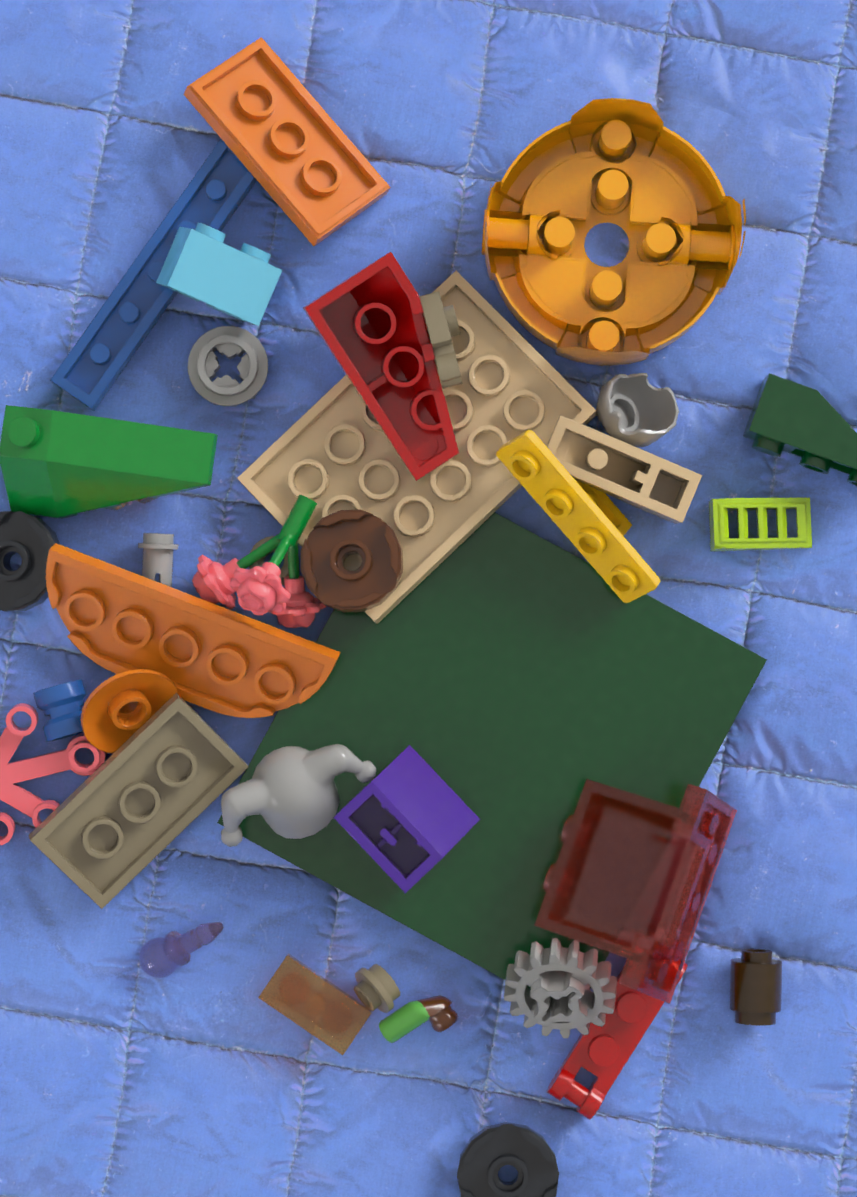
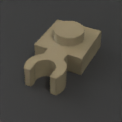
(441, 326)

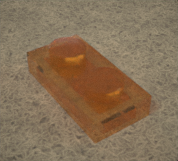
(315, 1004)

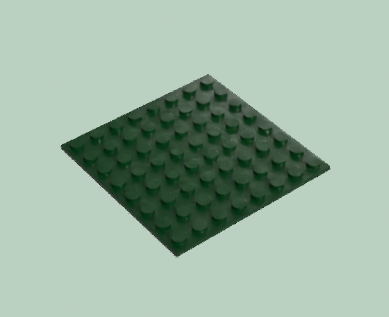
(515, 690)

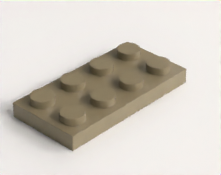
(138, 801)

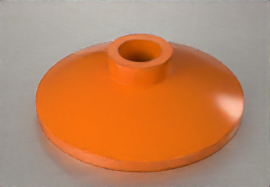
(123, 706)

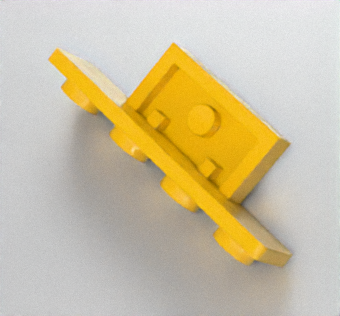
(581, 514)

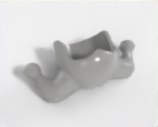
(292, 791)

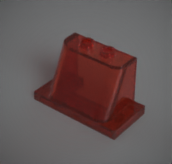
(636, 879)

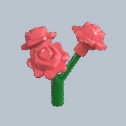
(261, 587)

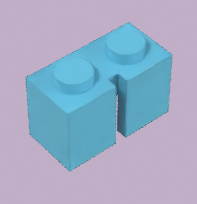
(219, 274)

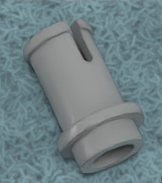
(158, 556)

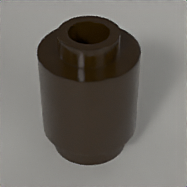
(755, 987)

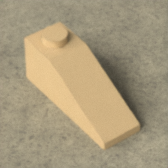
(624, 470)

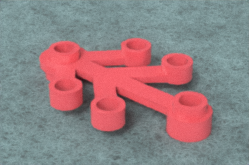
(34, 768)

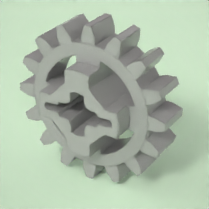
(560, 988)

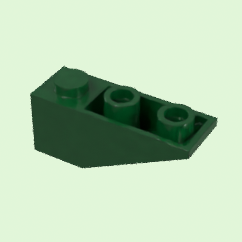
(803, 424)

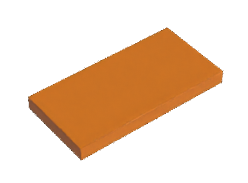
(287, 141)

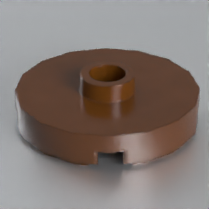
(348, 534)

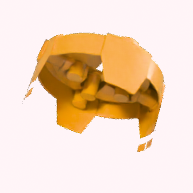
(622, 170)

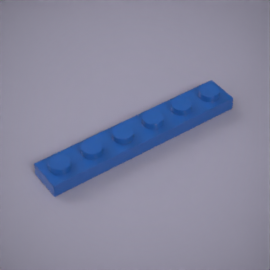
(137, 298)

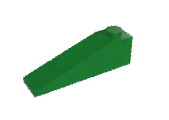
(81, 462)

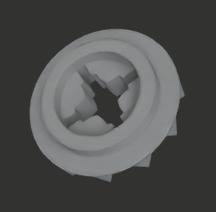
(229, 342)

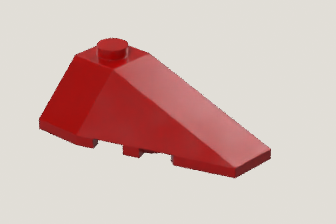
(385, 350)

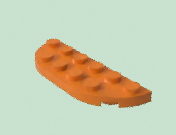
(203, 648)

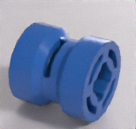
(63, 706)

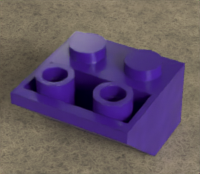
(407, 819)

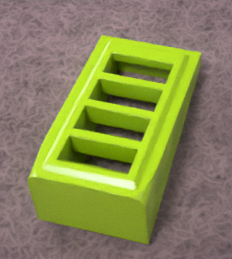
(720, 532)

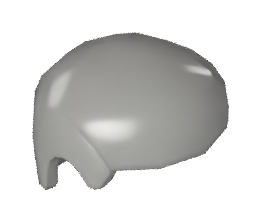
(636, 410)

